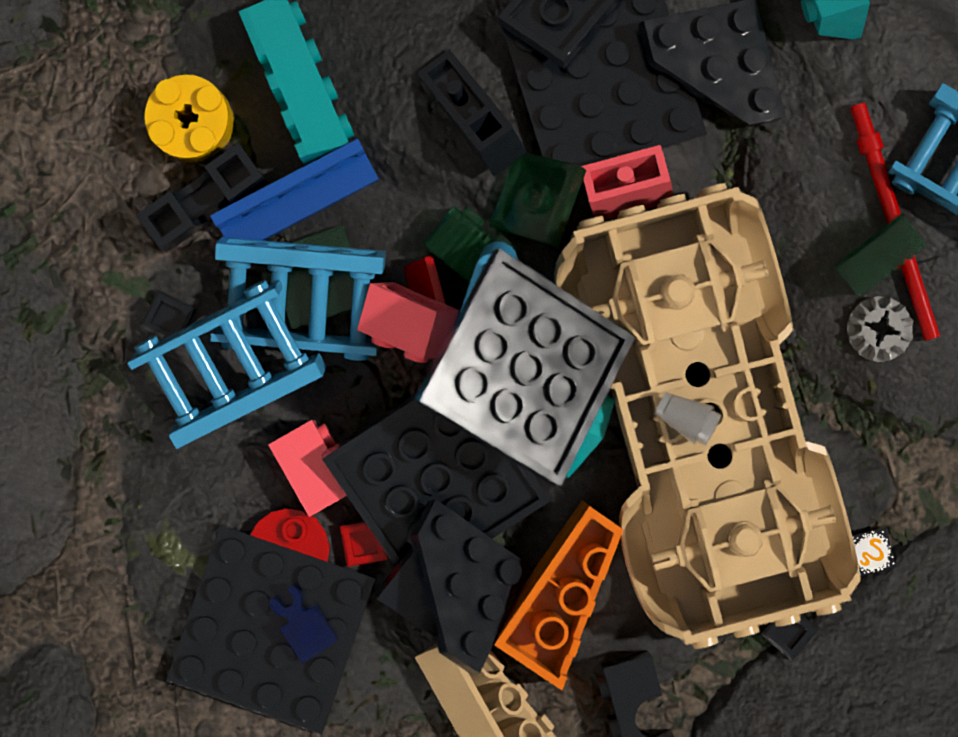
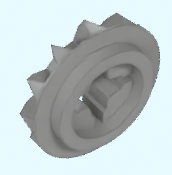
(863, 338)

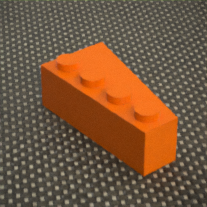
(560, 596)

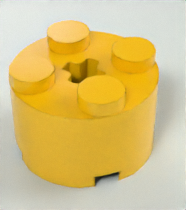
(176, 98)

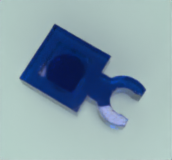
(306, 630)

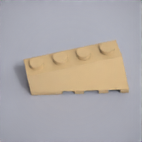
(482, 702)

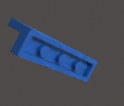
(298, 195)

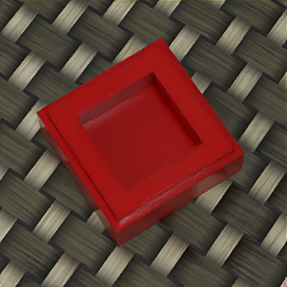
(361, 545)

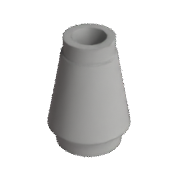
(688, 417)

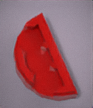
(294, 531)

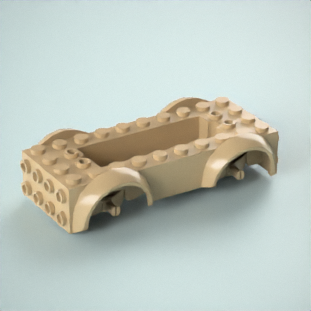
(702, 541)

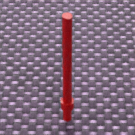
(870, 145)

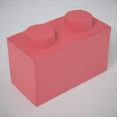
(627, 182)
(406, 320)
(302, 464)

